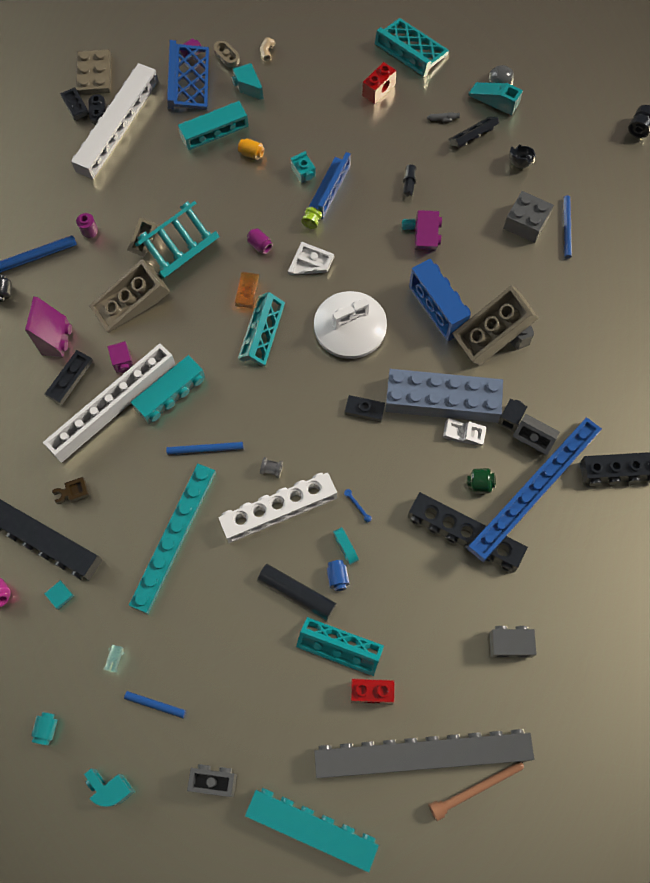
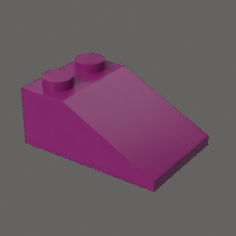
(48, 329)

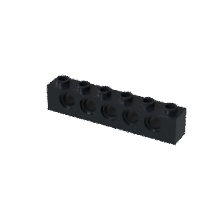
(424, 504)

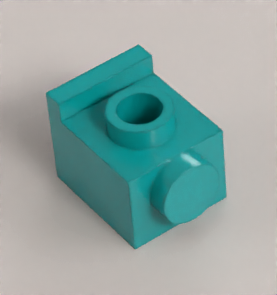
(303, 167)

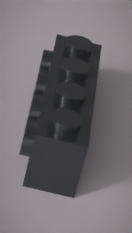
(615, 468)

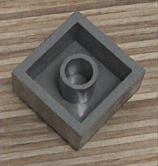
(528, 216)

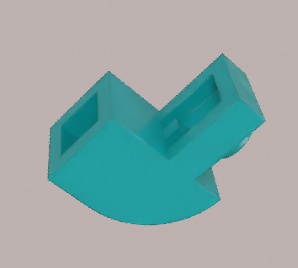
(109, 793)

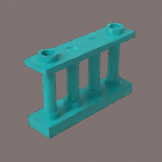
(193, 246)

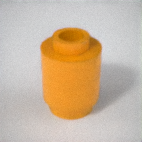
(251, 148)

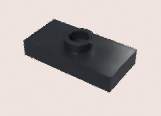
(74, 103)
(364, 408)

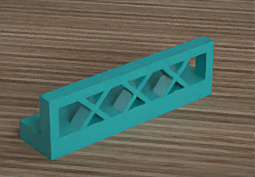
(255, 329)
(338, 648)

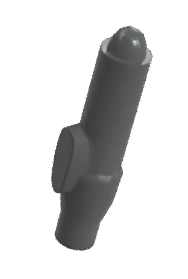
(445, 117)

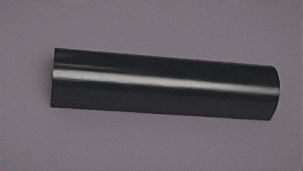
(296, 592)

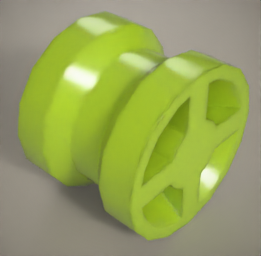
(311, 218)

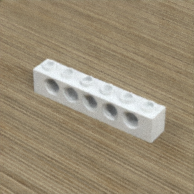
(273, 516)

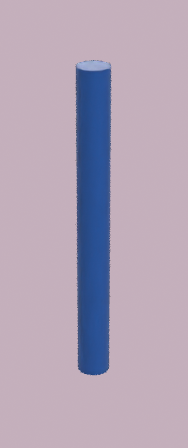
(567, 227)
(204, 448)

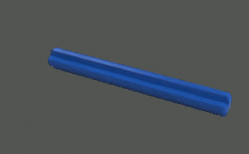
(37, 253)

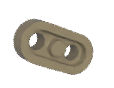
(229, 56)

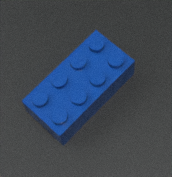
(438, 298)

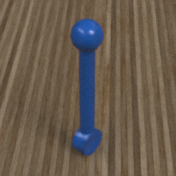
(348, 493)

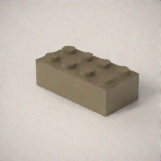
(495, 325)

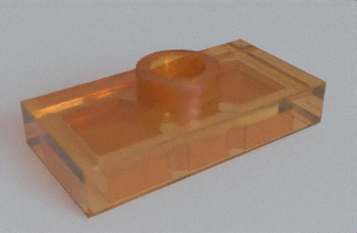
(247, 290)

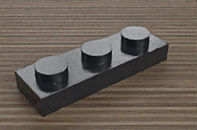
(474, 131)
(69, 377)

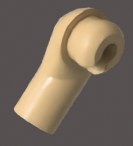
(264, 49)

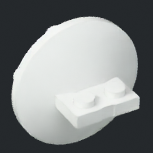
(350, 324)

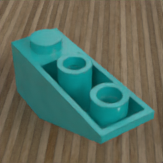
(498, 95)

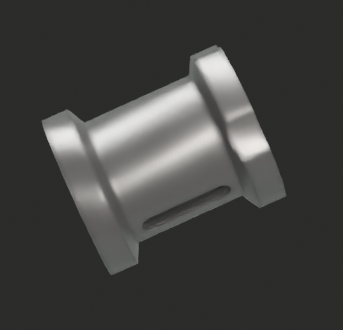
(271, 467)

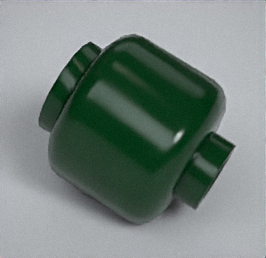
(482, 481)

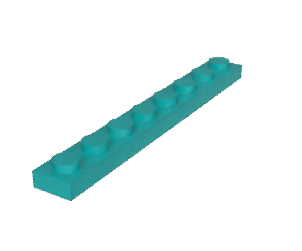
(172, 539)

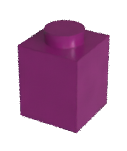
(120, 357)

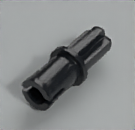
(409, 180)

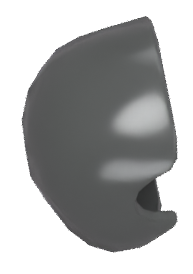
(501, 74)

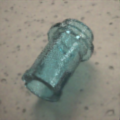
(114, 656)

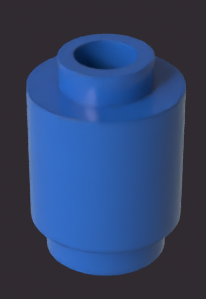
(337, 575)

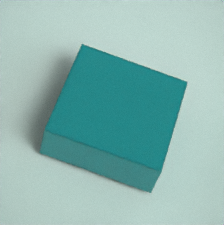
(59, 595)

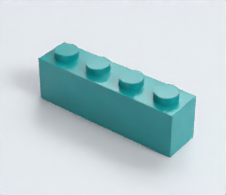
(213, 125)
(168, 389)

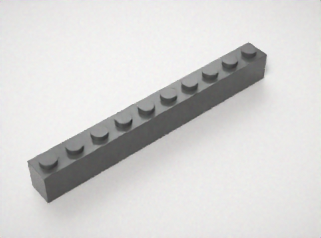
(423, 755)

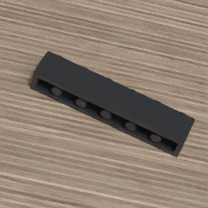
(48, 542)

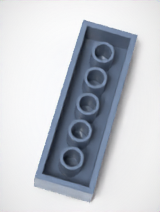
(444, 395)

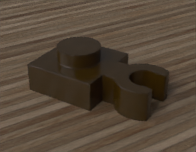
(74, 490)

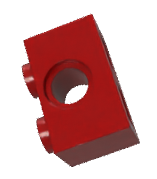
(379, 83)
(372, 691)

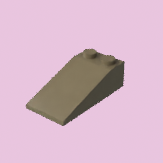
(129, 296)

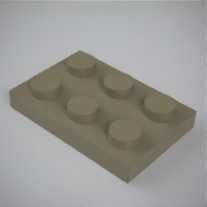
(93, 71)

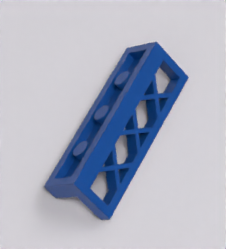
(331, 184)

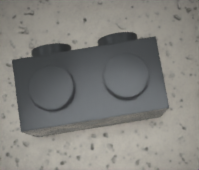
(536, 434)
(512, 642)
(212, 782)

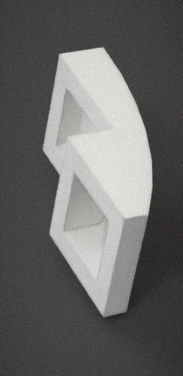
(466, 433)

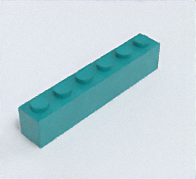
(312, 830)

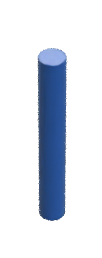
(178, 712)

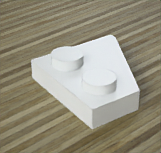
(310, 260)

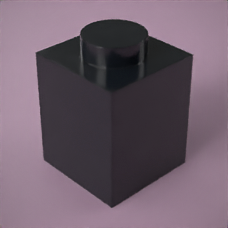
(512, 414)

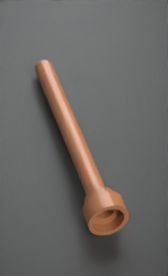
(440, 808)

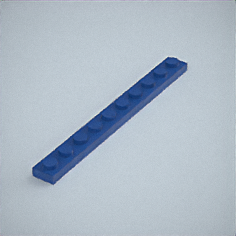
(533, 490)

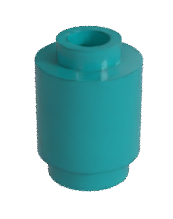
(44, 728)

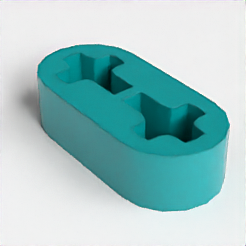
(345, 546)

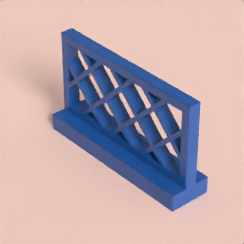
(173, 79)

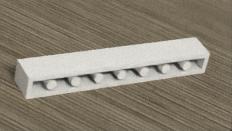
(114, 121)
(109, 403)

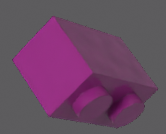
(427, 230)

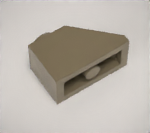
(142, 226)

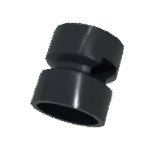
(640, 124)

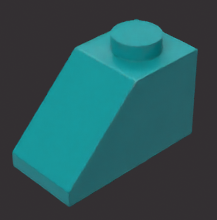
(247, 81)

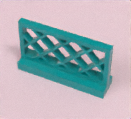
(407, 52)

